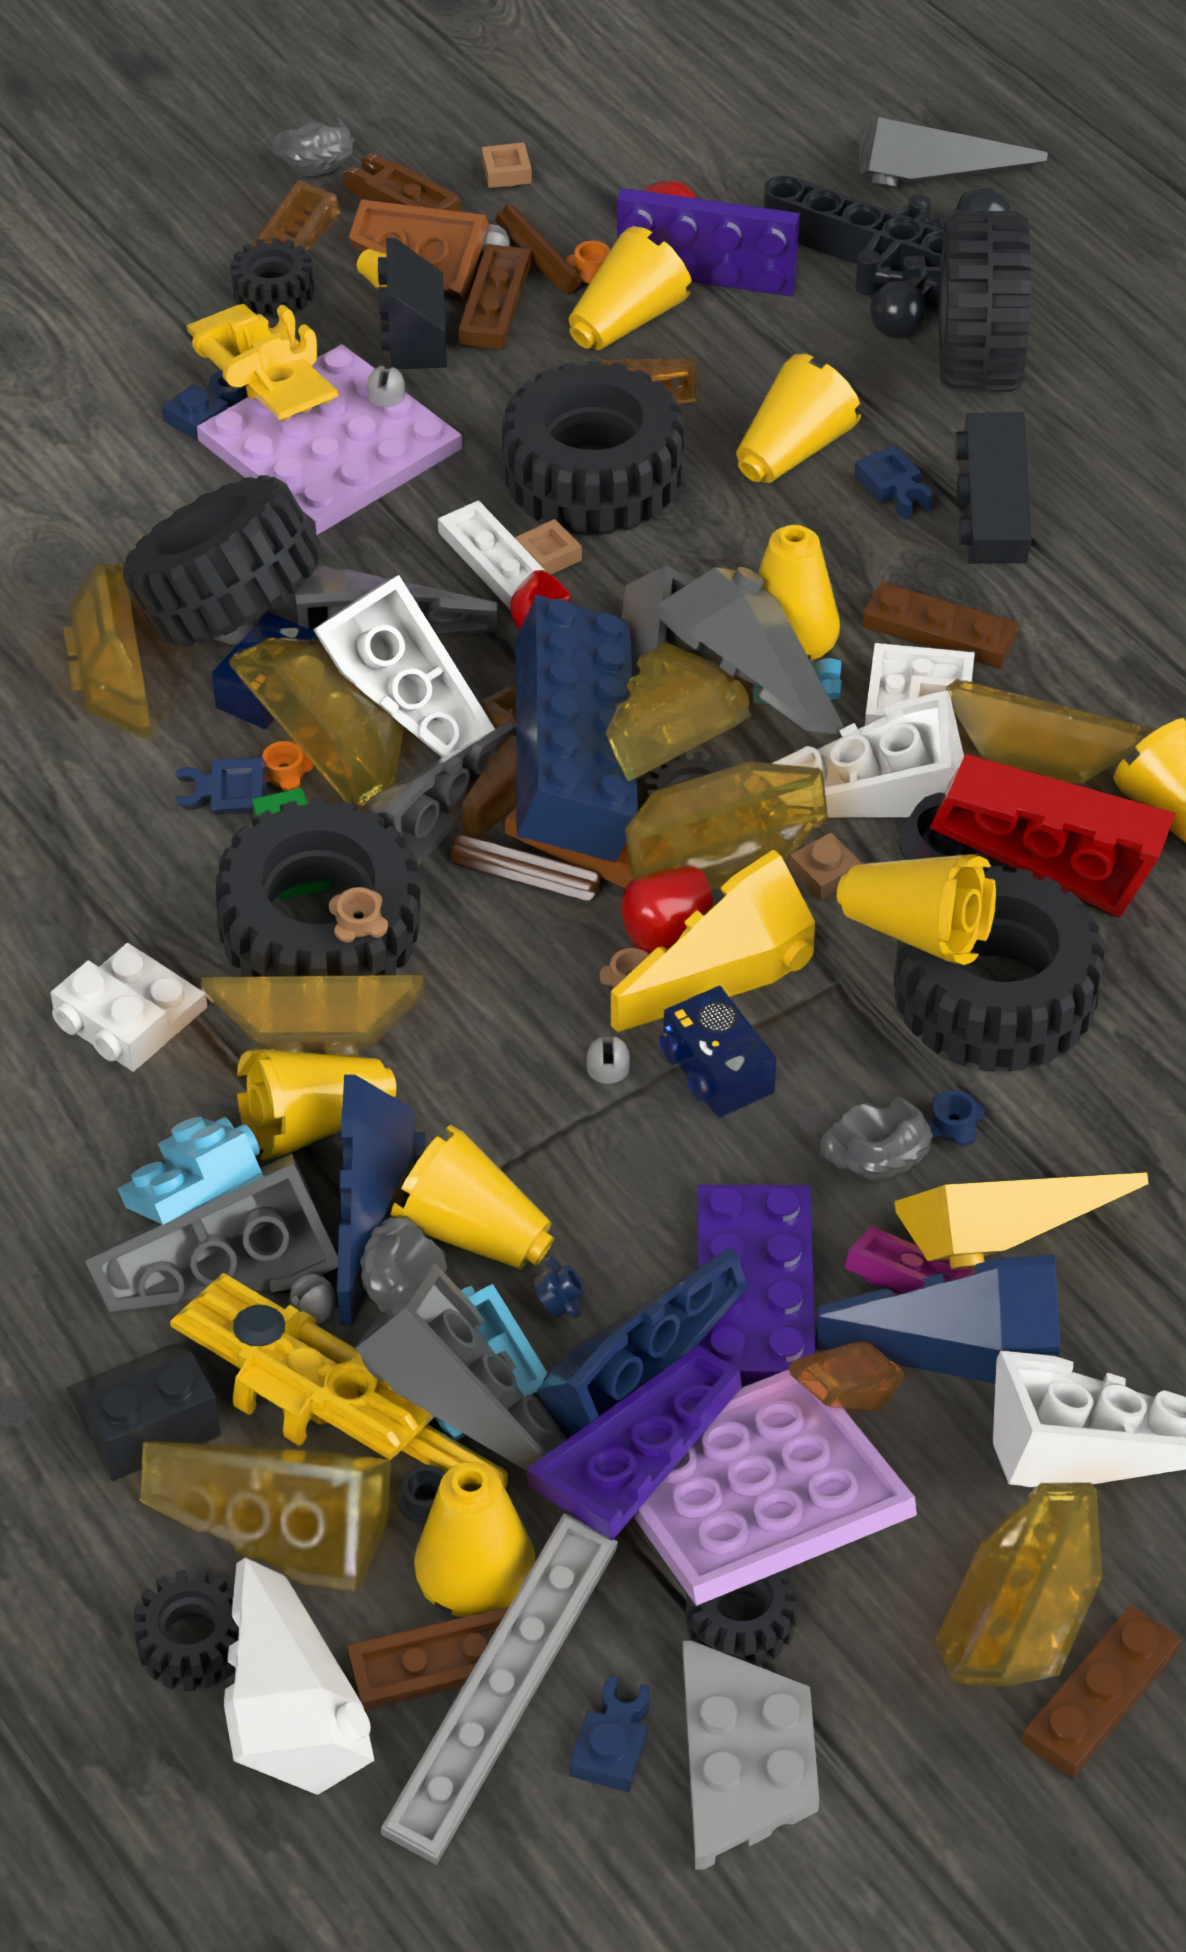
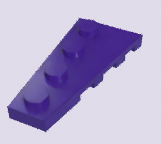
(631, 1448)

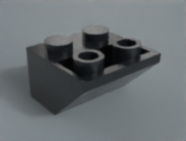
(413, 307)

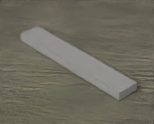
(498, 1690)

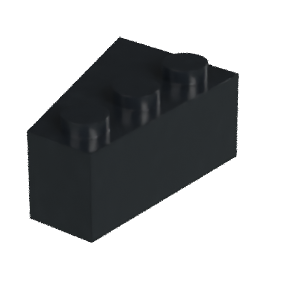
(994, 488)

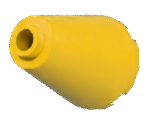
(629, 290)
(796, 419)
(800, 582)
(1159, 773)
(924, 902)
(299, 1095)
(473, 1204)
(472, 1544)

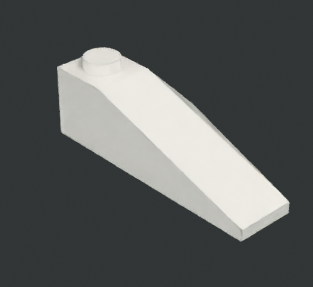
(403, 667)
(889, 762)
(289, 1698)

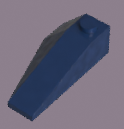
(377, 1159)
(954, 1323)
(640, 1343)

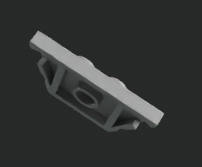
(745, 1751)

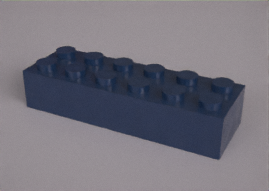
(568, 686)

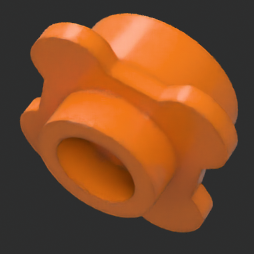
(588, 259)
(286, 765)

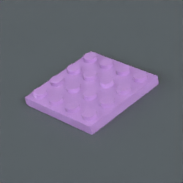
(338, 451)
(769, 1490)

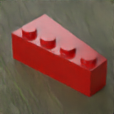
(1056, 829)

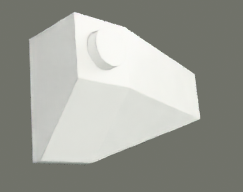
(1080, 1428)

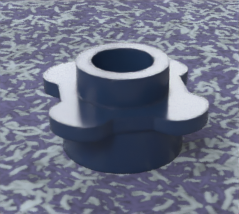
(956, 1106)
(559, 1289)

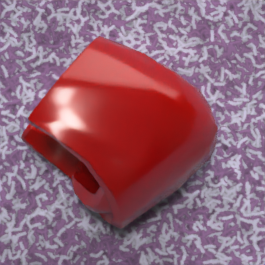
(660, 904)

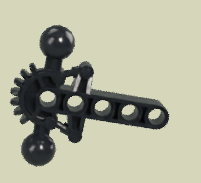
(883, 244)

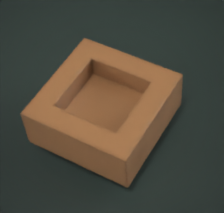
(506, 165)
(551, 546)
(822, 864)

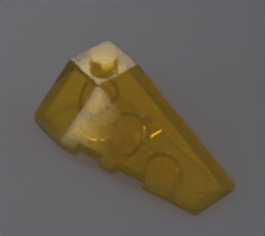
(673, 708)
(291, 1508)

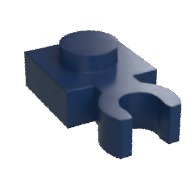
(200, 404)
(894, 477)
(228, 787)
(613, 1742)

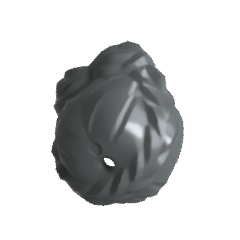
(314, 147)
(878, 1140)
(396, 1259)

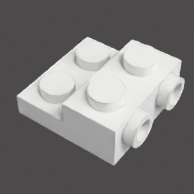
(126, 1006)

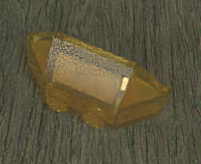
(107, 651)
(325, 715)
(1042, 734)
(727, 820)
(315, 1011)
(1026, 1591)

